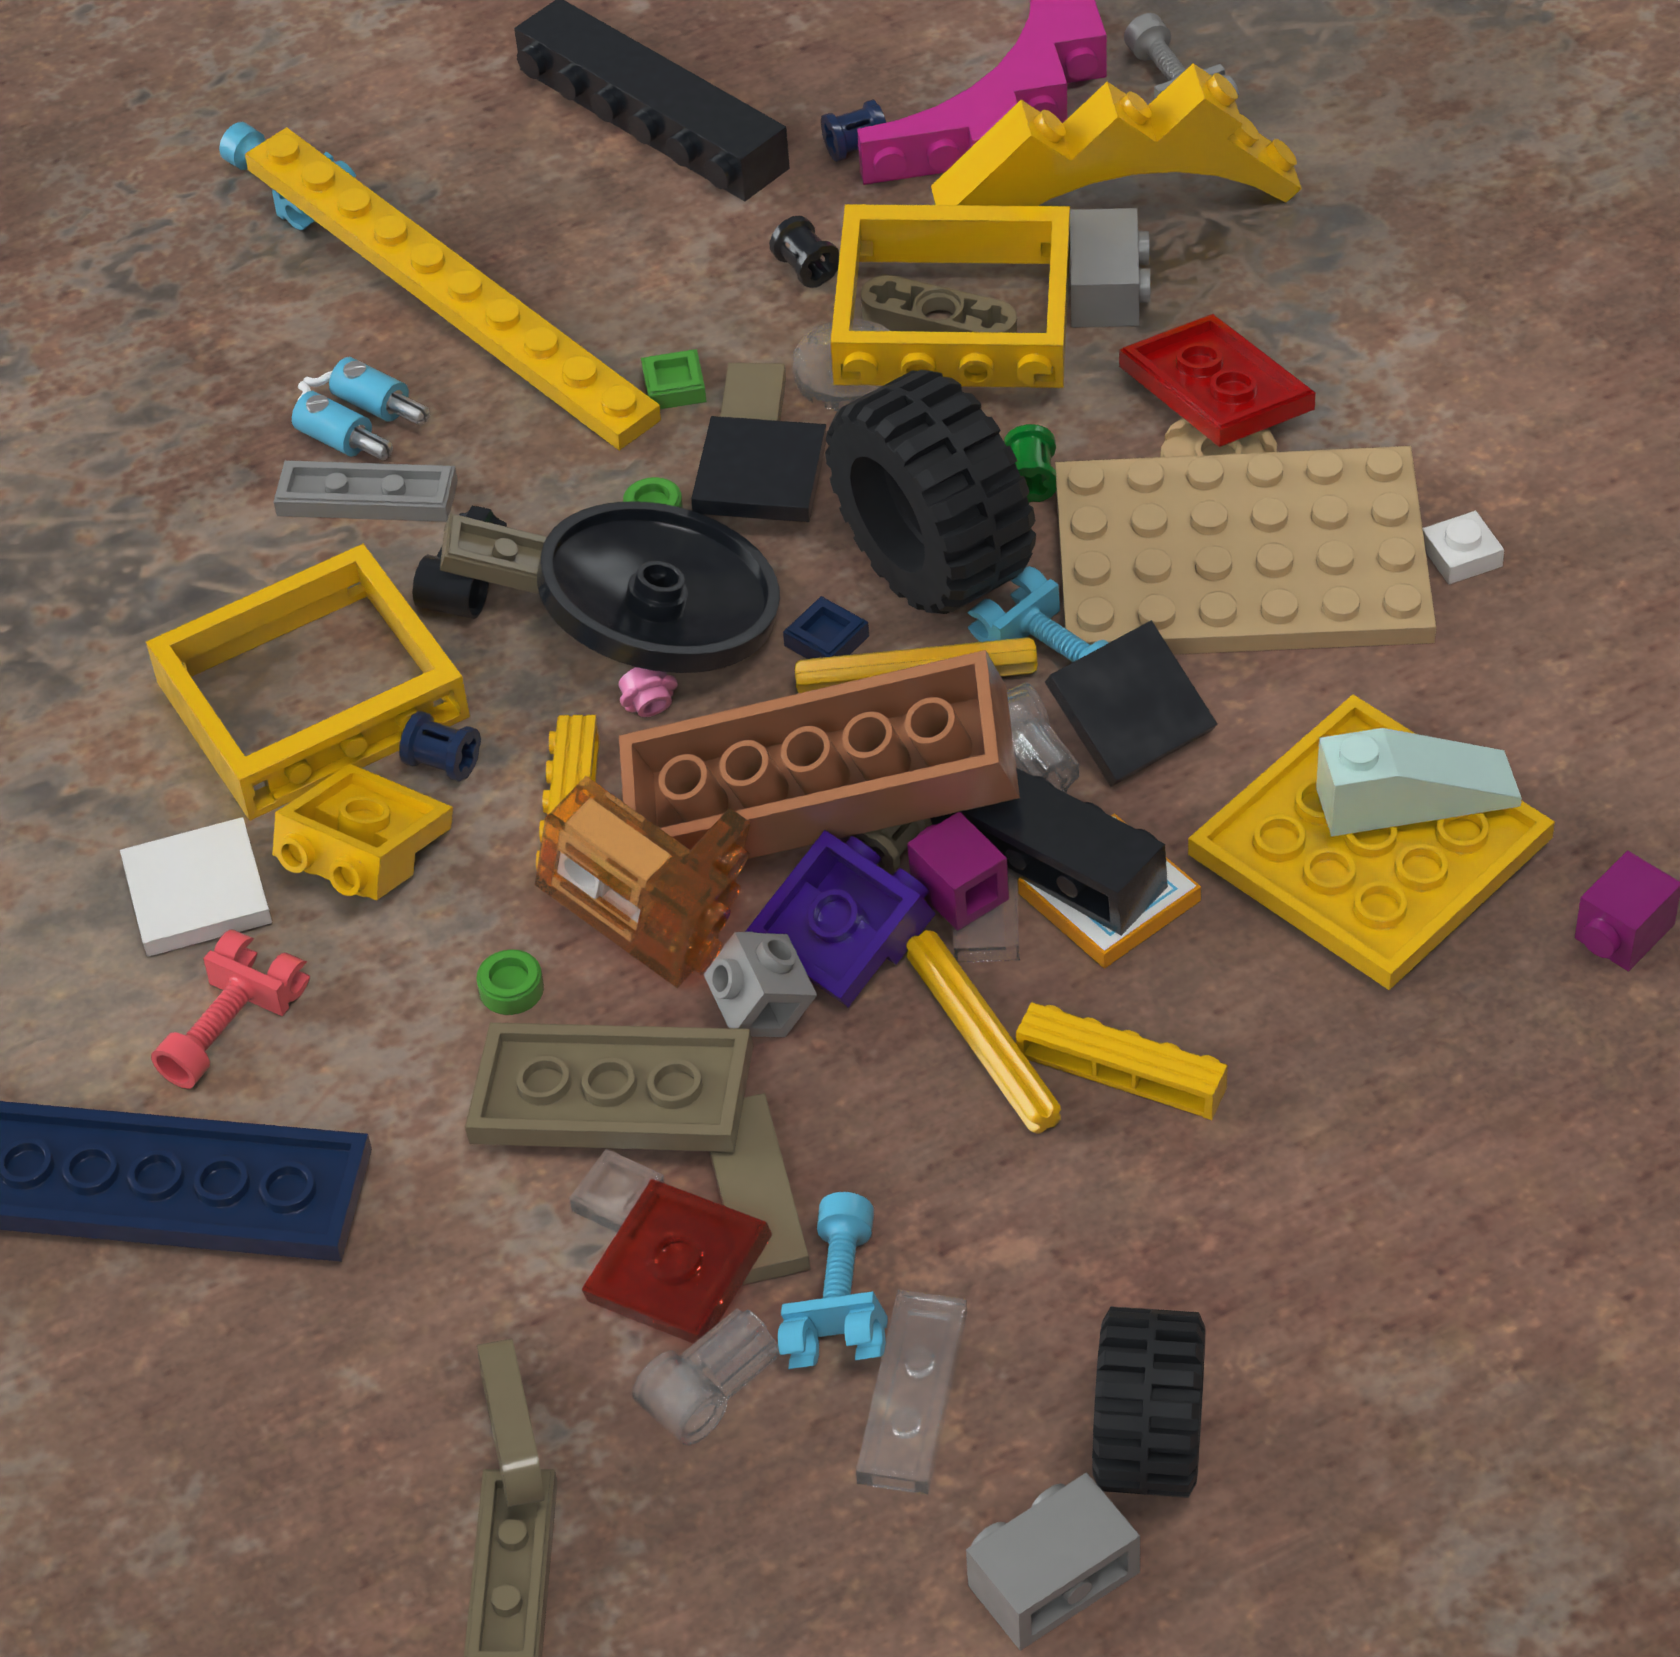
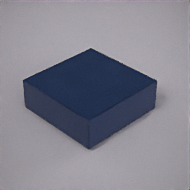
(825, 631)

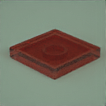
(677, 1261)

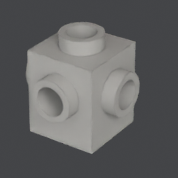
(760, 983)

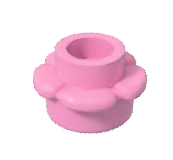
(646, 691)

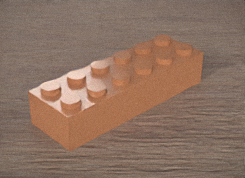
(831, 758)

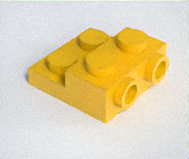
(358, 831)

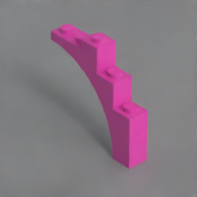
(1056, 47)

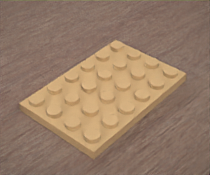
(1246, 550)

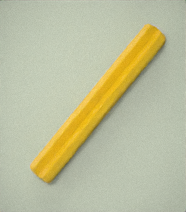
(1009, 656)
(983, 1032)

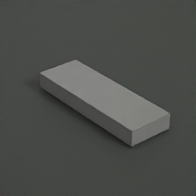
(366, 491)

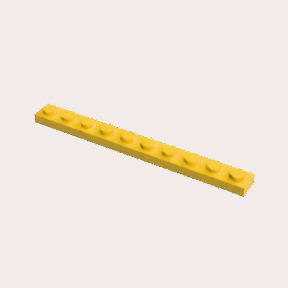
(455, 289)

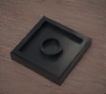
(759, 469)
(1131, 703)

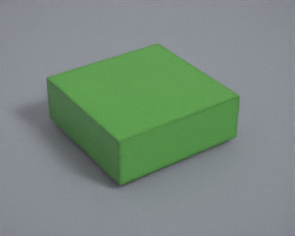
(674, 379)

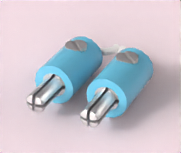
(345, 428)

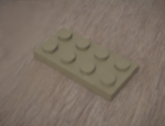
(610, 1087)

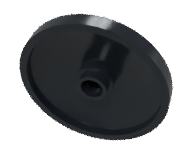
(658, 587)

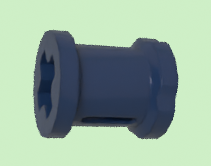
(841, 131)
(439, 746)

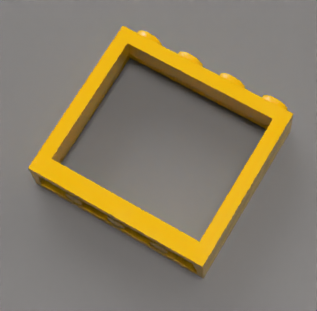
(952, 236)
(317, 752)

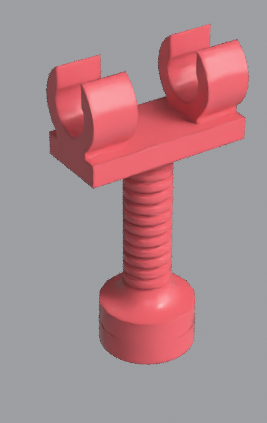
(228, 967)

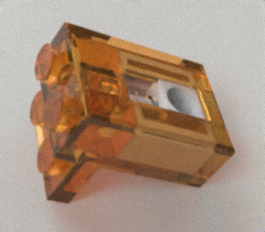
(642, 882)

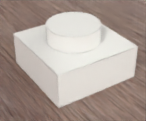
(1462, 547)

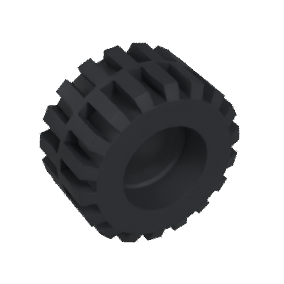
(1148, 1401)

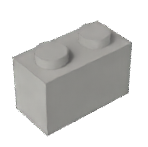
(1106, 267)
(1052, 1559)

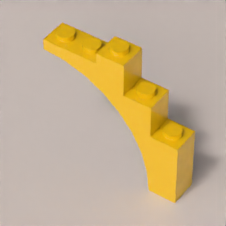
(1118, 135)

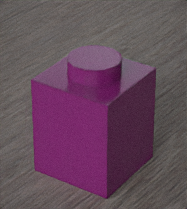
(959, 870)
(1627, 910)

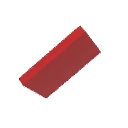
(1216, 380)

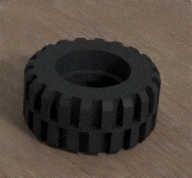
(930, 491)

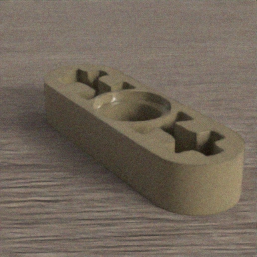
(891, 298)
(510, 1423)

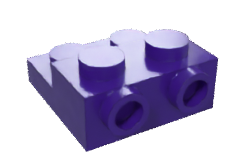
(845, 914)

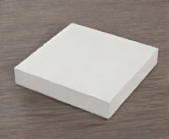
(195, 886)

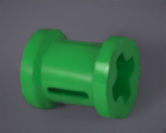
(1033, 449)

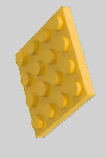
(1366, 894)

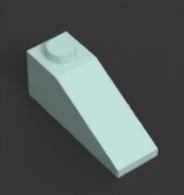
(1407, 778)

